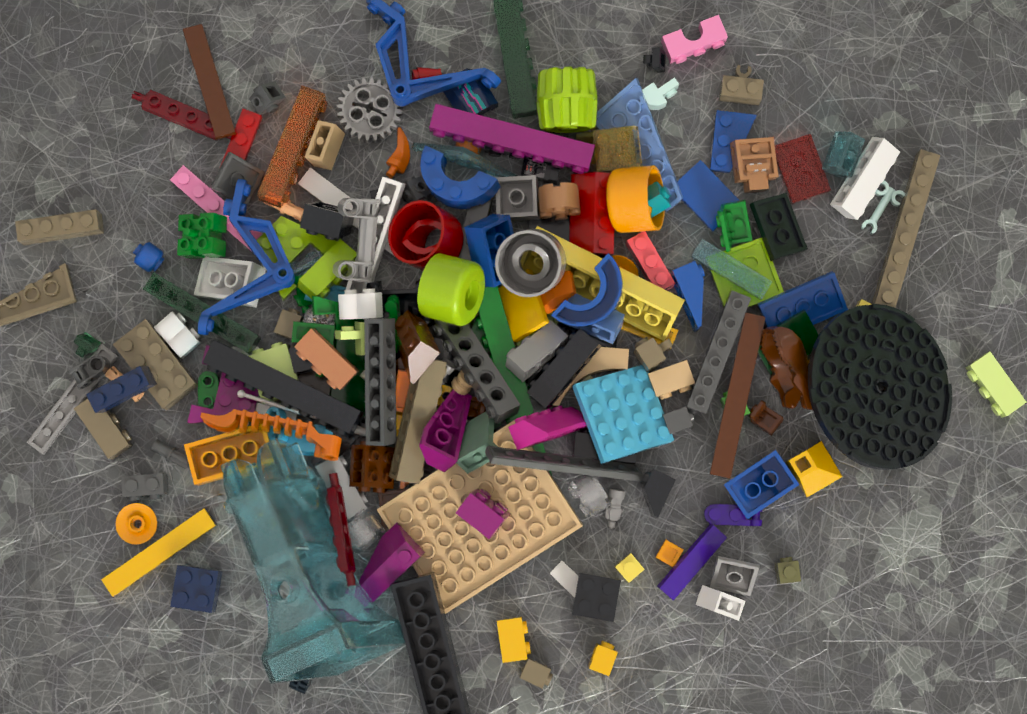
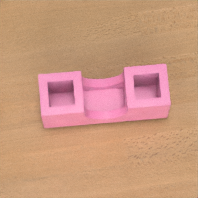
(679, 48)

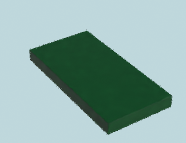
(354, 391)

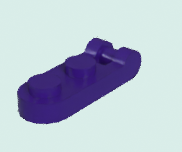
(729, 515)

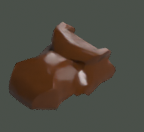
(789, 365)

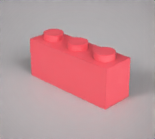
(649, 261)

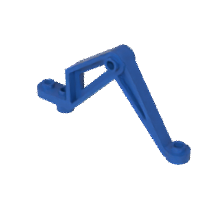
(407, 90)
(278, 274)

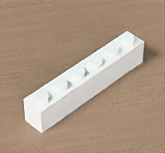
(389, 198)

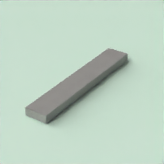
(64, 408)

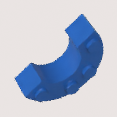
(451, 192)
(602, 305)

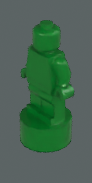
(300, 297)

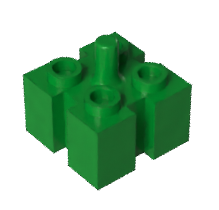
(202, 235)

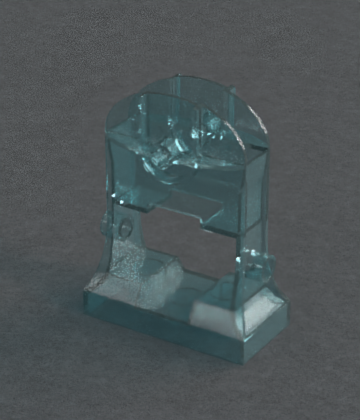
(289, 531)

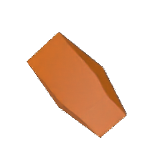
(562, 291)

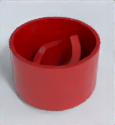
(412, 226)

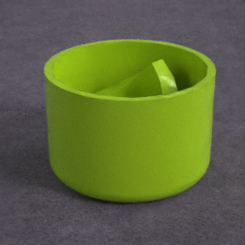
(451, 289)

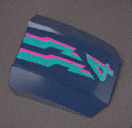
(472, 97)

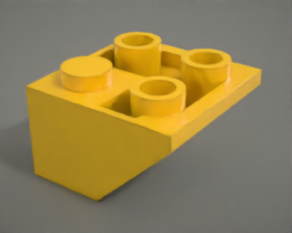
(814, 469)

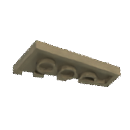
(39, 297)

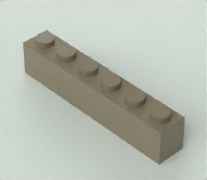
(418, 410)

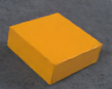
(669, 553)

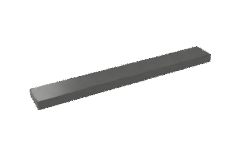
(563, 463)

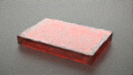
(801, 169)

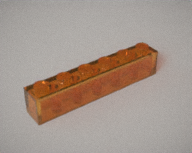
(291, 147)

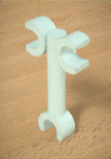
(888, 195)

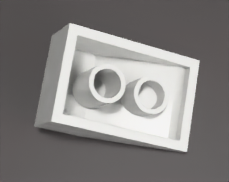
(223, 277)

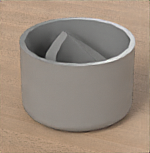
(509, 266)

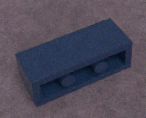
(121, 389)

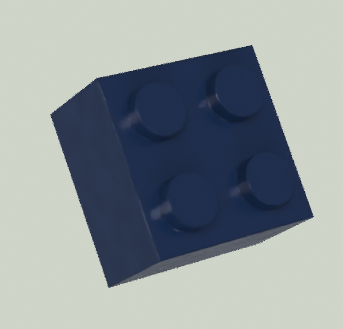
(196, 588)

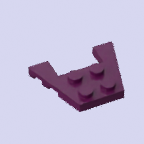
(225, 400)

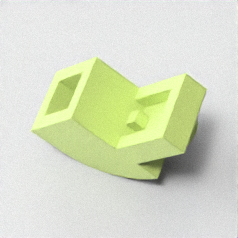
(358, 334)

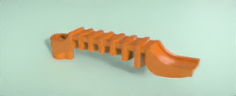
(326, 445)

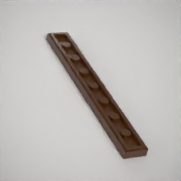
(737, 395)

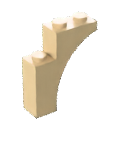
(604, 360)

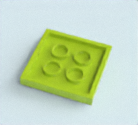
(755, 257)

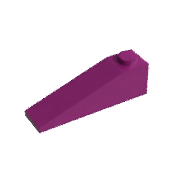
(445, 431)
(390, 560)

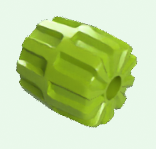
(567, 100)

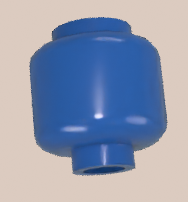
(148, 257)

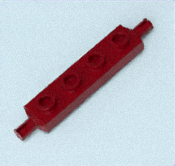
(176, 112)
(341, 536)

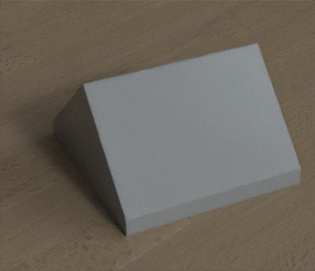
(734, 575)

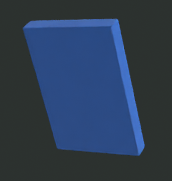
(704, 193)

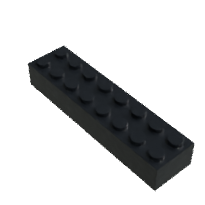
(430, 645)

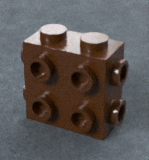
(371, 467)

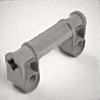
(366, 212)

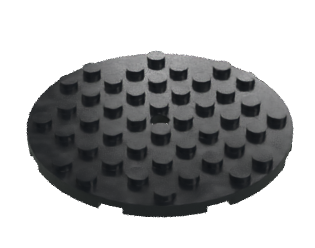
(862, 422)

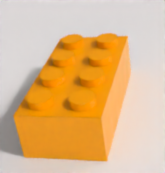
(210, 453)

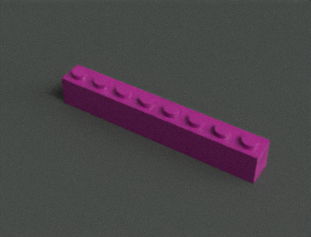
(511, 138)

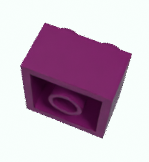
(483, 512)

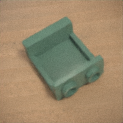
(476, 437)

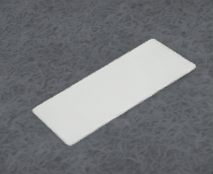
(565, 577)

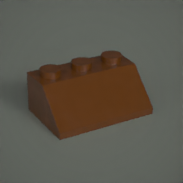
(414, 344)

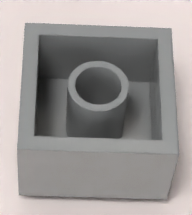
(518, 197)

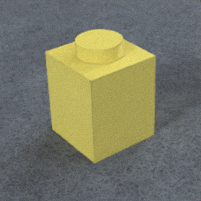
(629, 568)

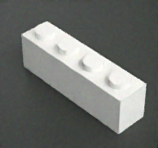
(867, 177)

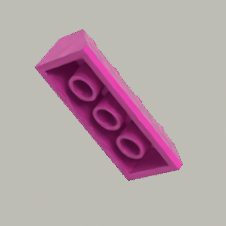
(546, 426)

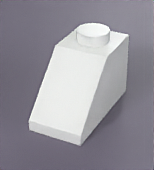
(720, 602)

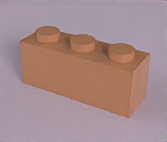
(326, 359)

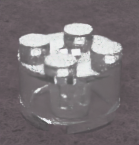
(590, 495)
(364, 530)

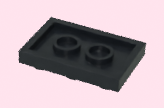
(778, 226)

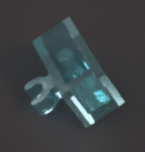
(843, 154)

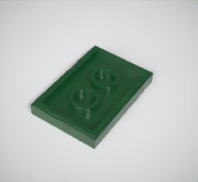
(802, 327)

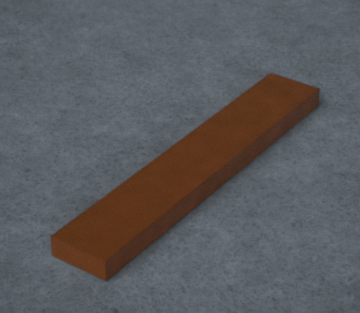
(209, 81)

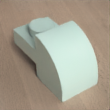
(656, 96)

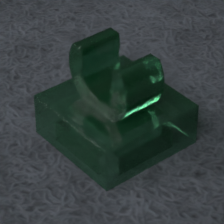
(86, 343)

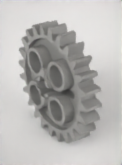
(362, 126)

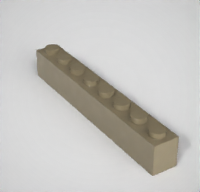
(906, 228)

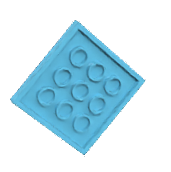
(622, 413)

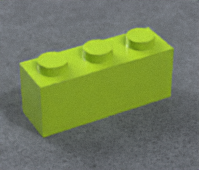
(320, 276)

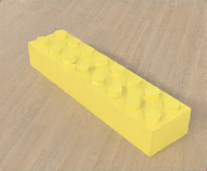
(641, 301)

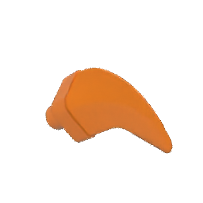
(400, 158)

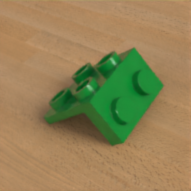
(735, 224)

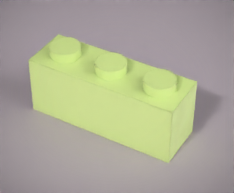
(995, 385)

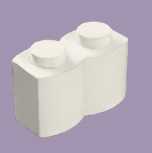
(360, 305)
(177, 334)

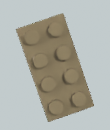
(147, 348)

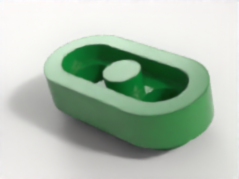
(207, 391)

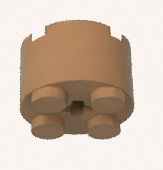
(559, 201)

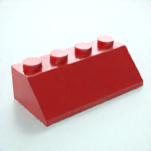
(592, 227)

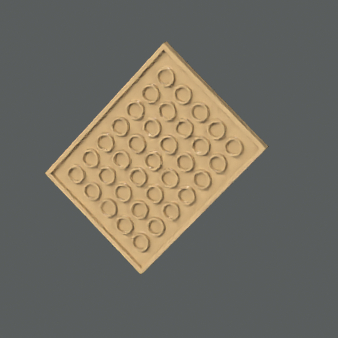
(457, 551)

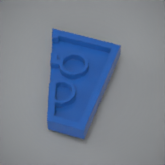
(727, 128)

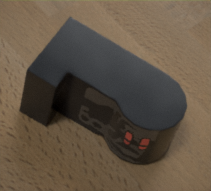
(544, 172)

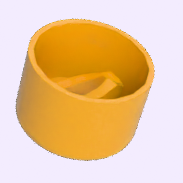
(628, 199)

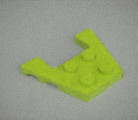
(294, 242)

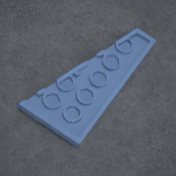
(631, 109)

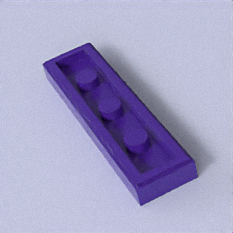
(692, 561)

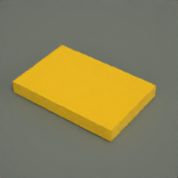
(523, 313)

